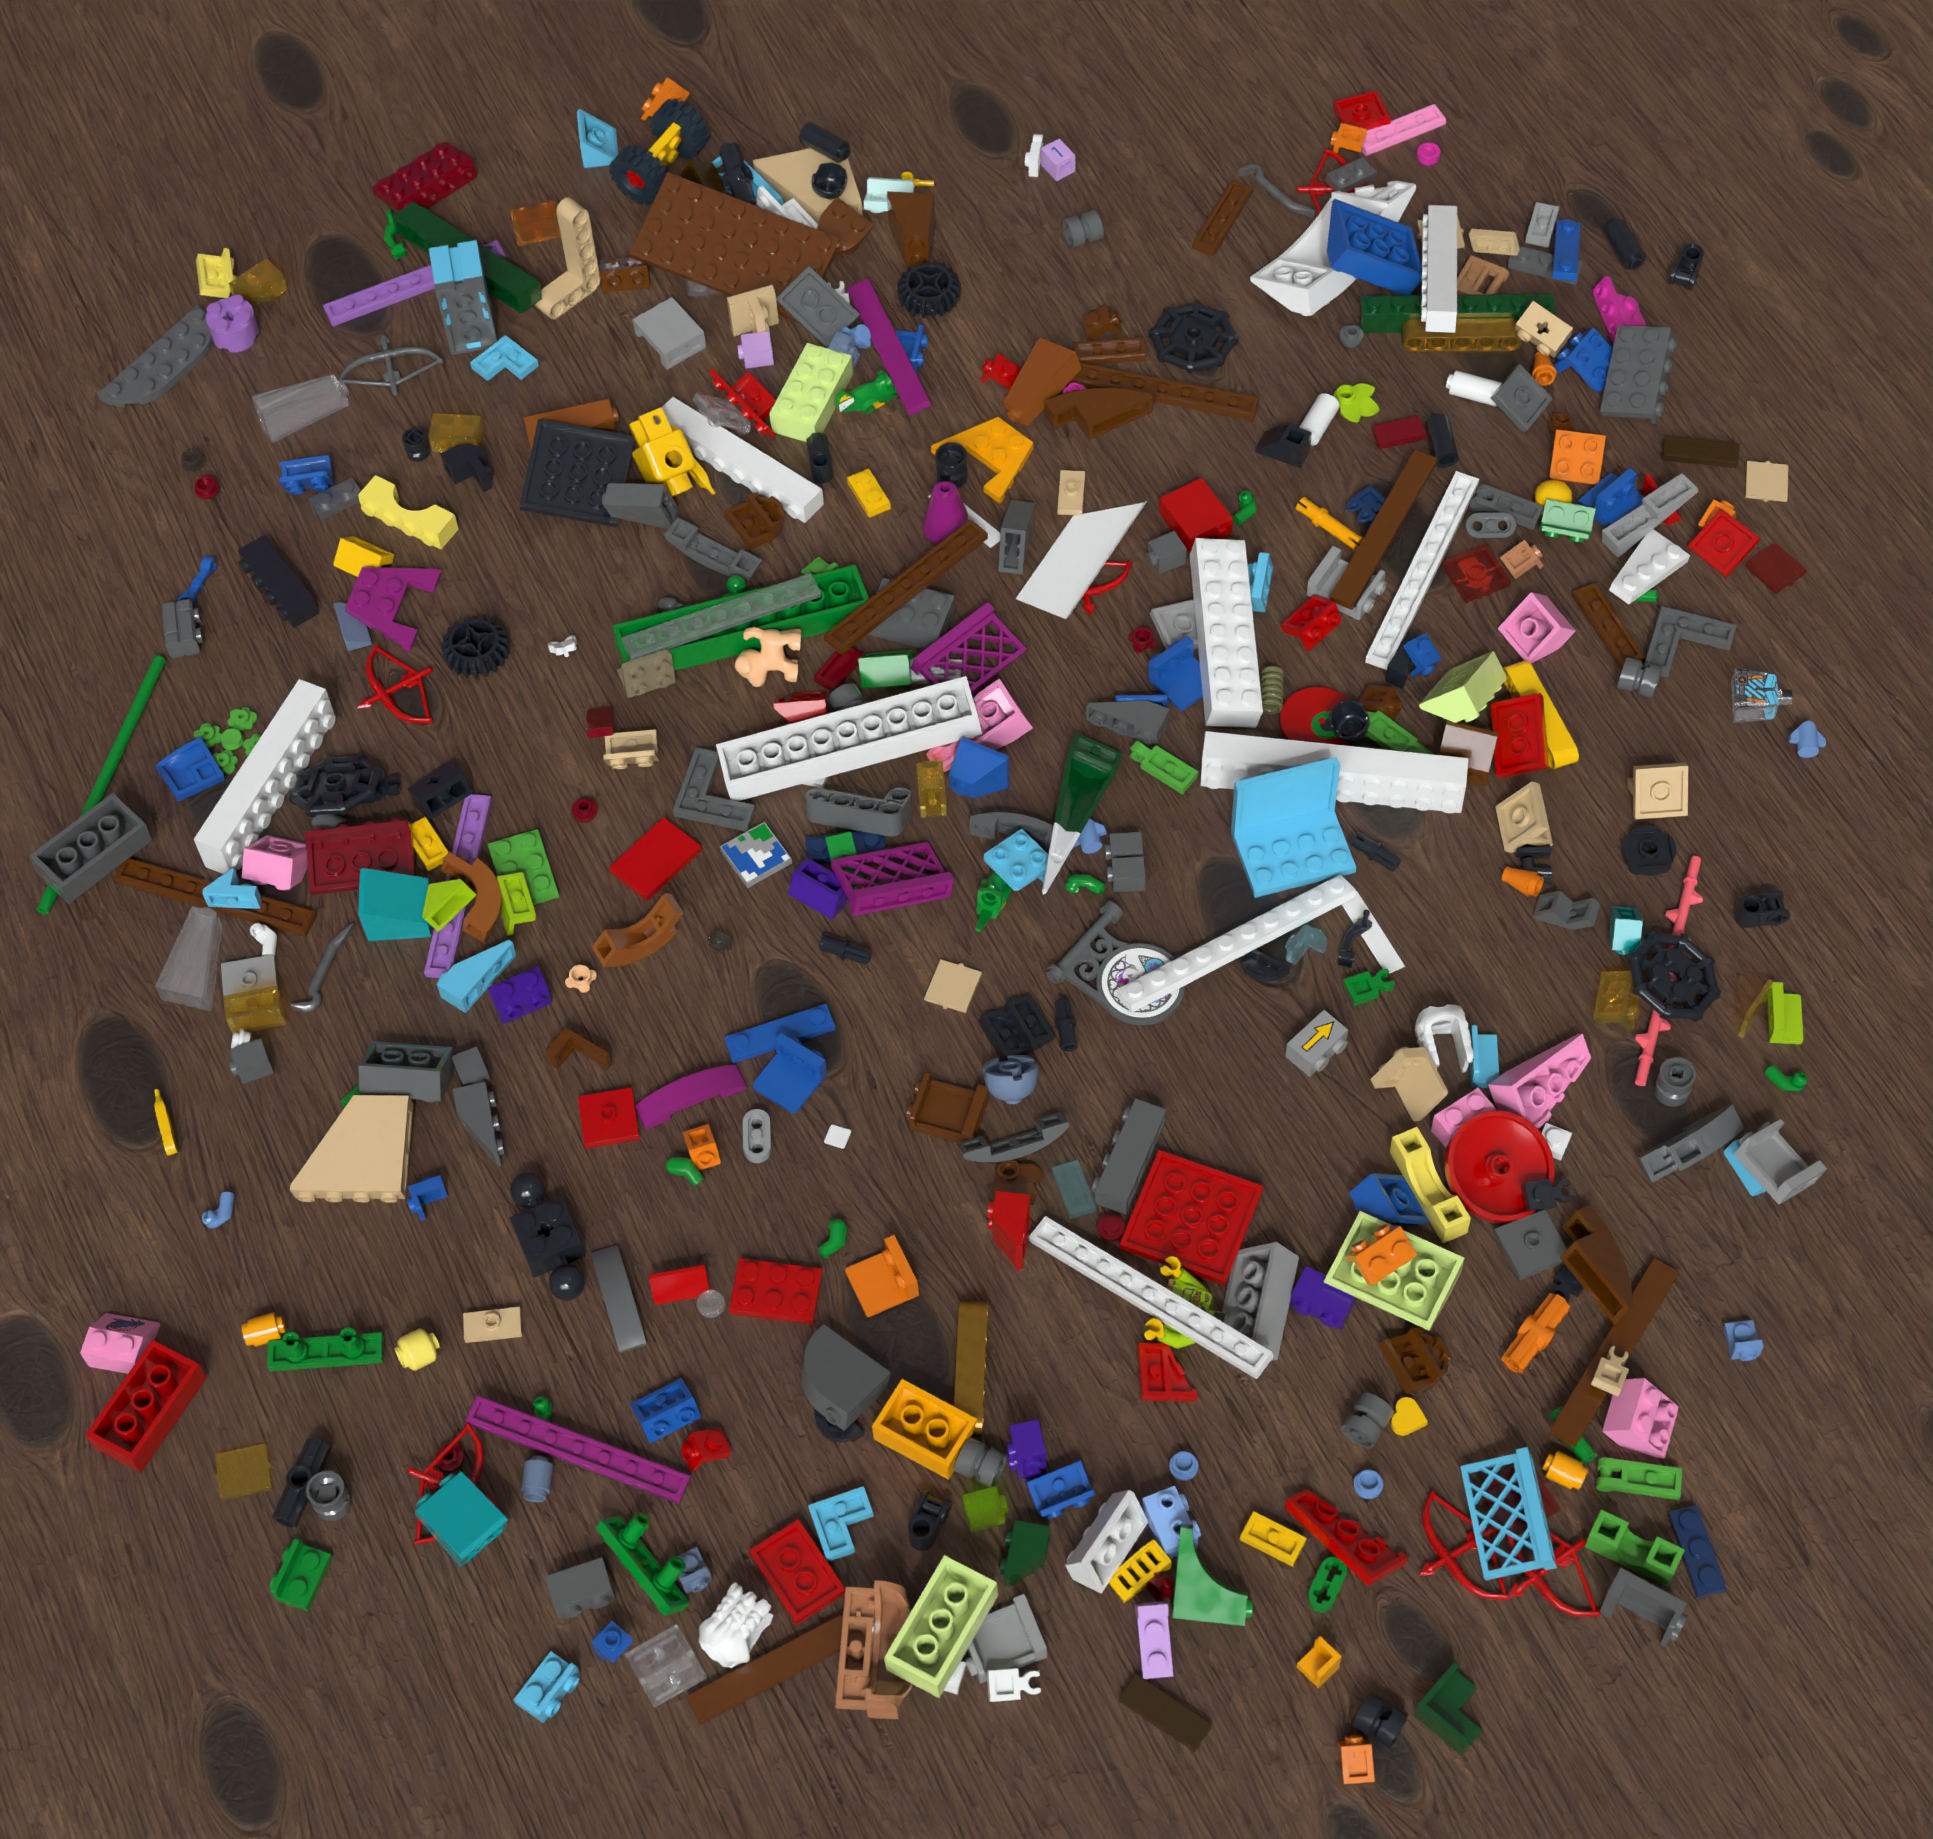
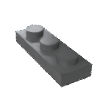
(1537, 263)

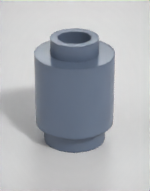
(536, 1479)

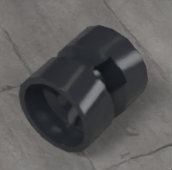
(951, 464)
(1380, 1720)

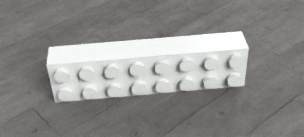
(1225, 633)
(265, 777)

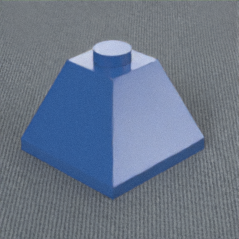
(978, 770)
(1388, 1199)

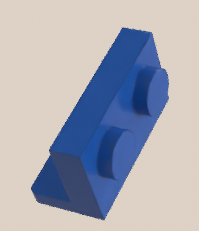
(913, 345)
(1060, 1489)

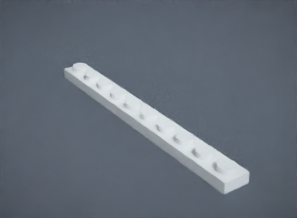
(1422, 570)
(1236, 943)
(1151, 1297)

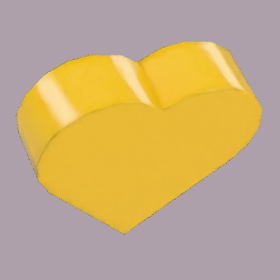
(1407, 1417)

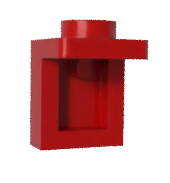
(1000, 370)
(705, 1447)

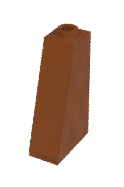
(1041, 378)
(591, 415)

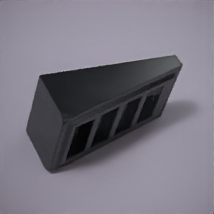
(1400, 664)

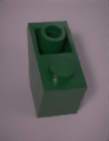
(1027, 1551)

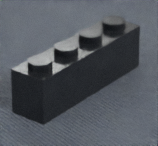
(277, 581)

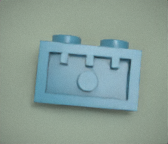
(1259, 580)
(547, 1687)

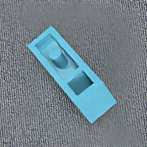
(473, 976)

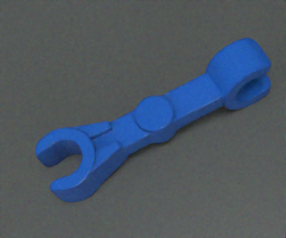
(207, 566)

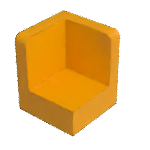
(1320, 1662)

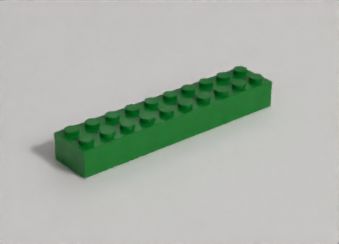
(840, 596)

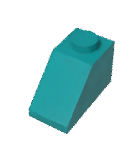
(1625, 929)

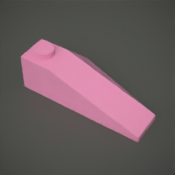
(999, 721)
(1540, 1082)

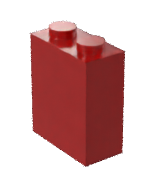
(1195, 513)

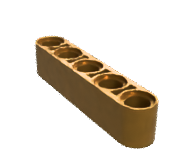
(1469, 335)
(971, 1360)

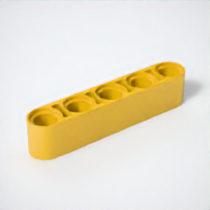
(1524, 681)

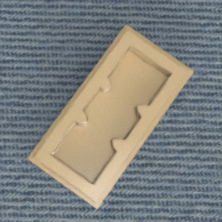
(1494, 242)
(1071, 492)
(492, 1324)

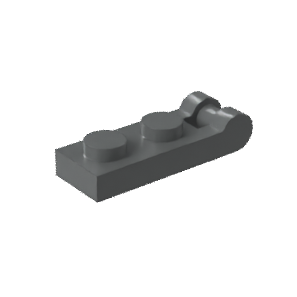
(1524, 511)

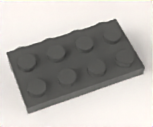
(1639, 372)

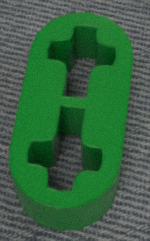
(1321, 1582)

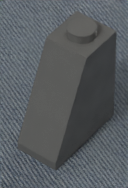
(641, 503)
(1016, 536)

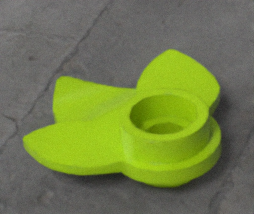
(1356, 401)

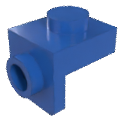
(1423, 655)
(425, 1192)
(611, 1642)

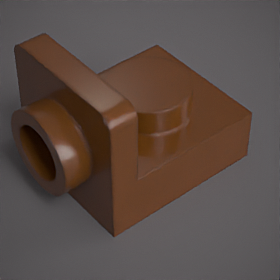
(1382, 699)

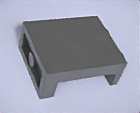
(1647, 1602)

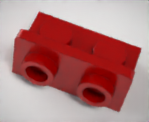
(1312, 621)

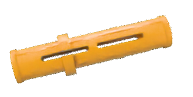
(1321, 518)

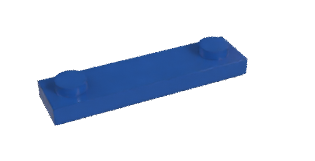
(1566, 250)
(762, 1037)

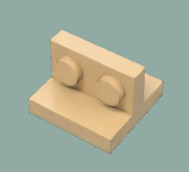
(753, 311)
(1659, 790)
(1524, 819)

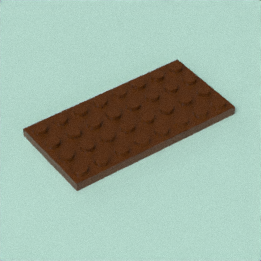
(728, 241)

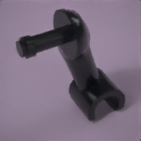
(1359, 927)

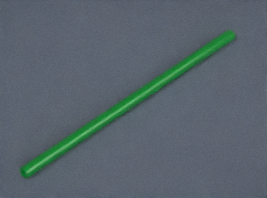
(114, 757)

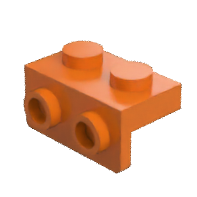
(662, 93)
(1381, 1253)

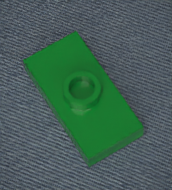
(840, 847)

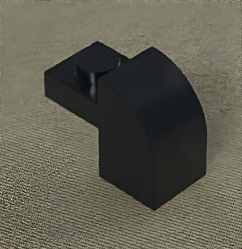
(467, 461)

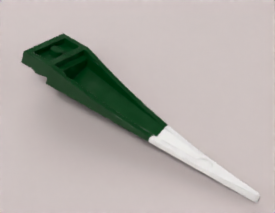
(1084, 780)

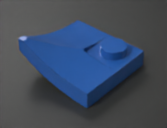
(189, 770)

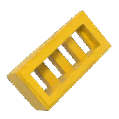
(1142, 1555)

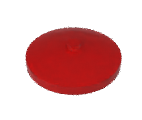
(1492, 1159)

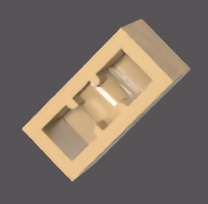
(1539, 318)

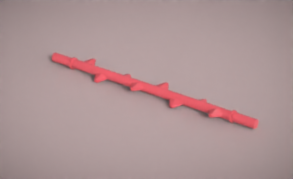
(1678, 917)

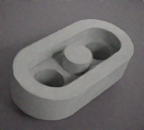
(757, 1138)

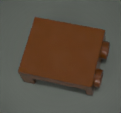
(947, 1110)

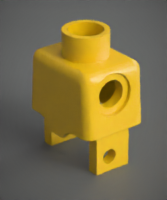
(655, 445)

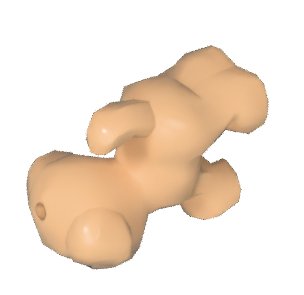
(755, 664)

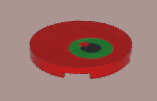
(1307, 716)

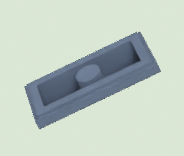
(353, 631)

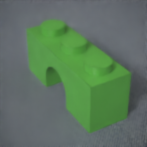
(1649, 1558)

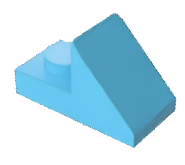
(229, 894)

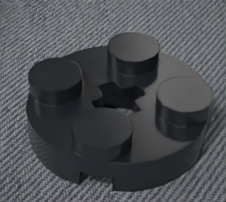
(1648, 864)

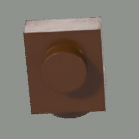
(1102, 321)

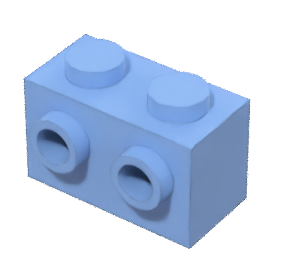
(1165, 1515)

